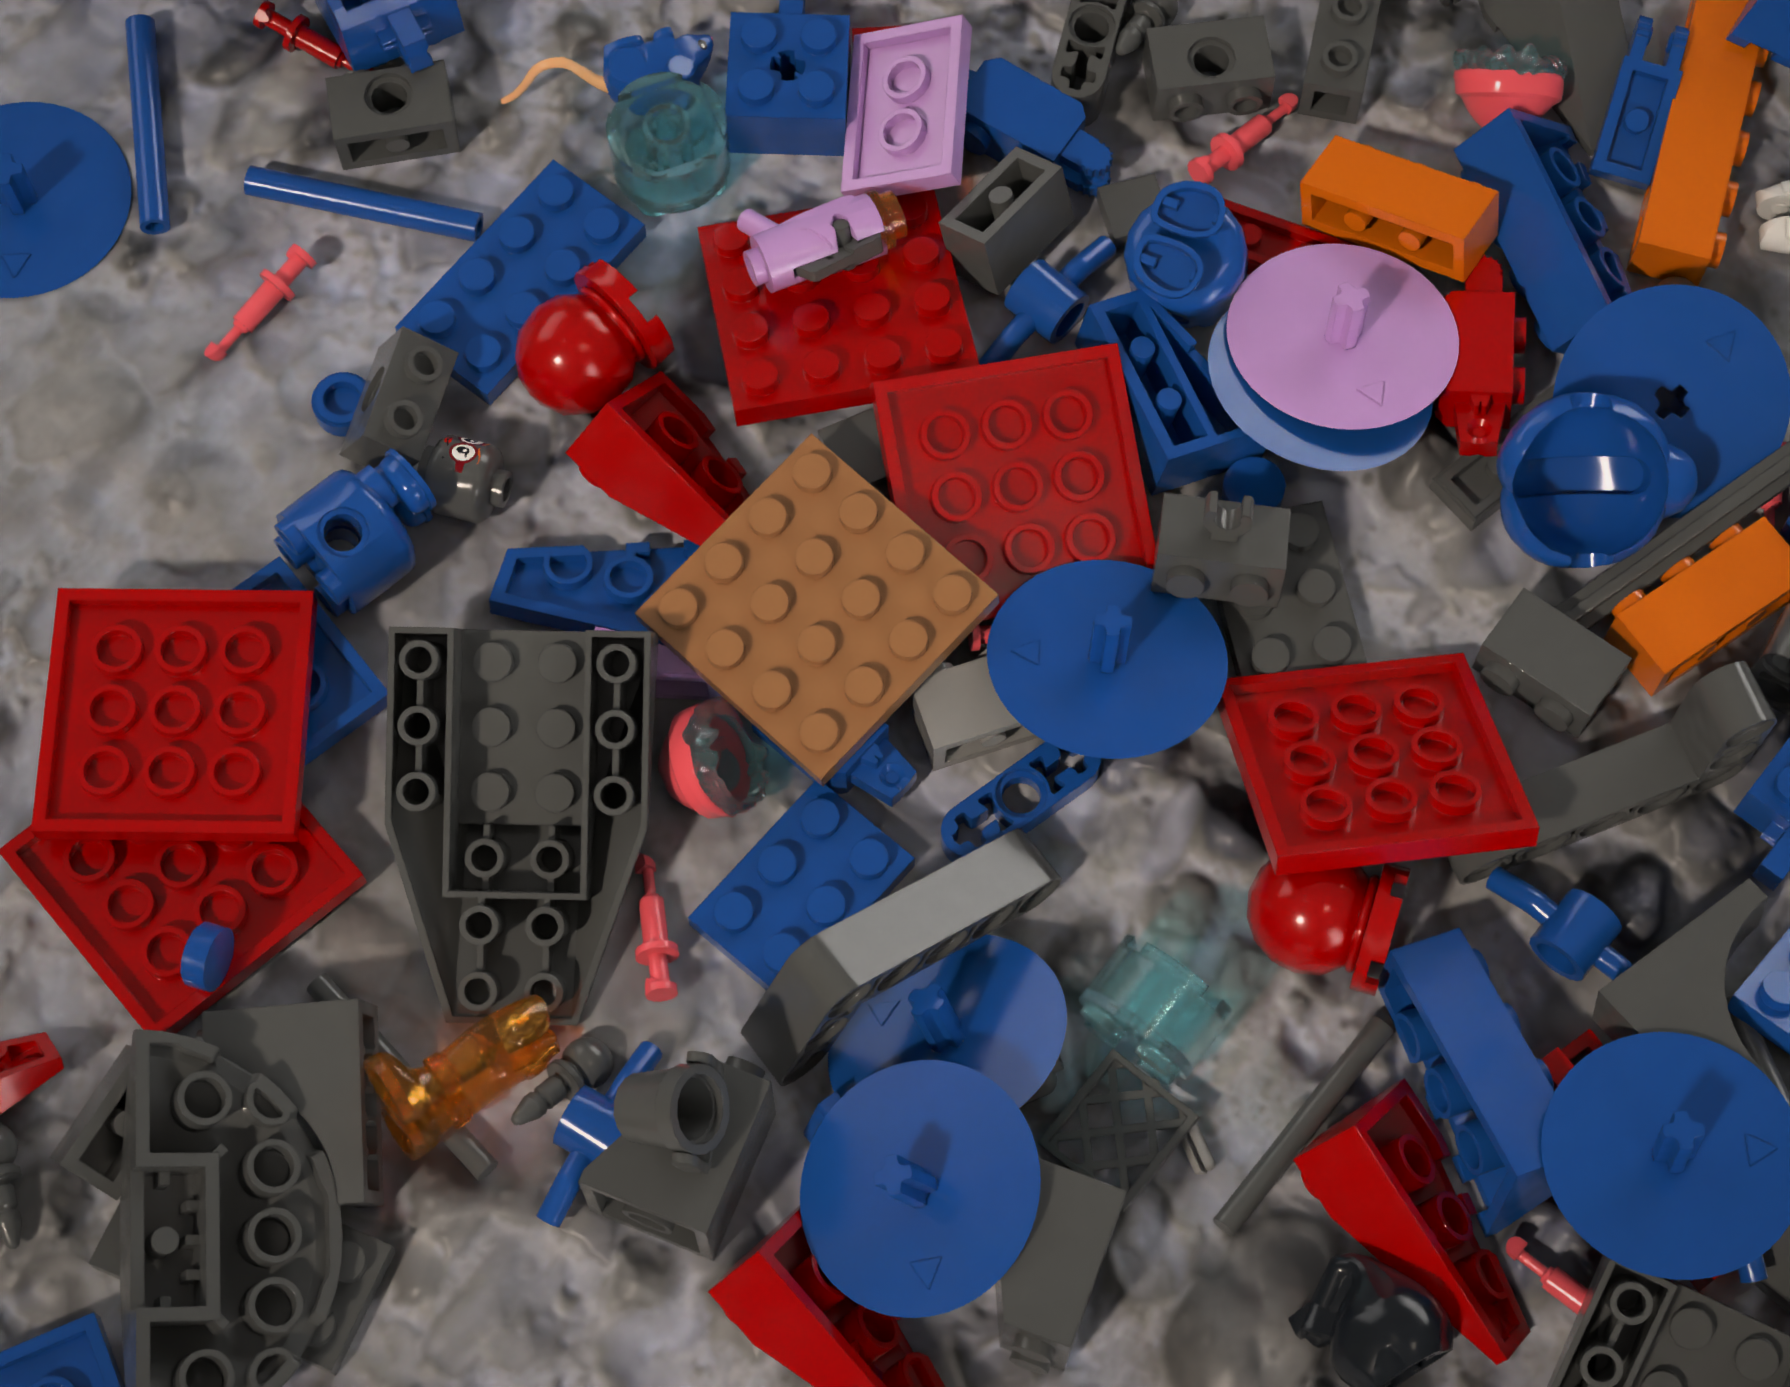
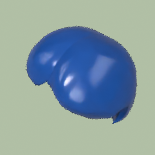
(1589, 480)

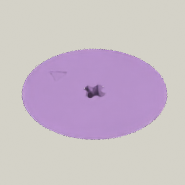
(1355, 299)

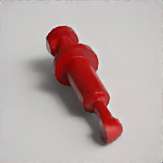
(299, 35)

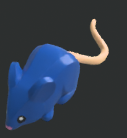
(631, 59)

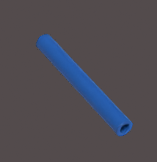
(147, 125)
(363, 203)

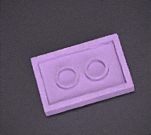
(907, 108)

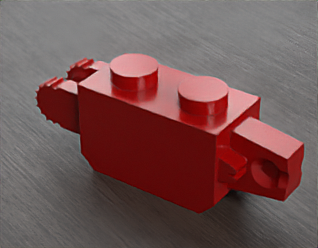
(1484, 379)

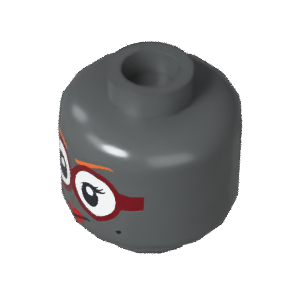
(465, 478)

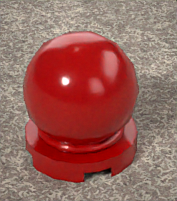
(586, 344)
(1326, 919)

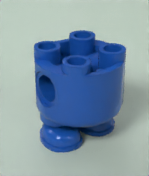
(1187, 253)
(369, 515)

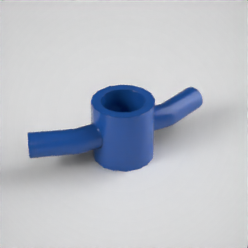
(1048, 300)
(1571, 933)
(588, 1131)

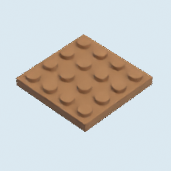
(817, 609)

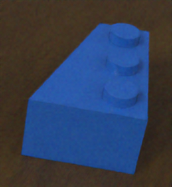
(1170, 394)

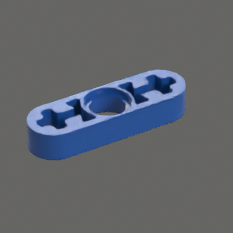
(973, 812)

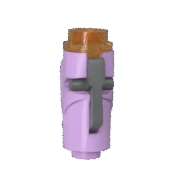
(821, 239)

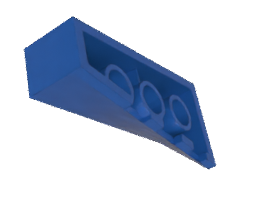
(1545, 222)
(1475, 1070)

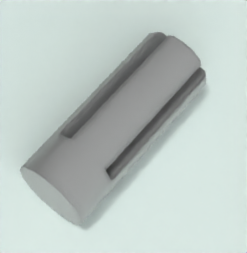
(1198, 1151)

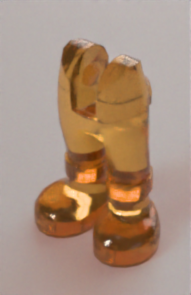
(464, 1076)

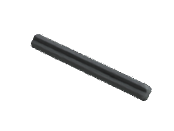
(1681, 539)

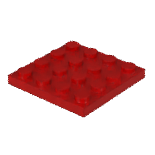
(833, 337)
(1018, 463)
(176, 715)
(1374, 764)
(141, 899)

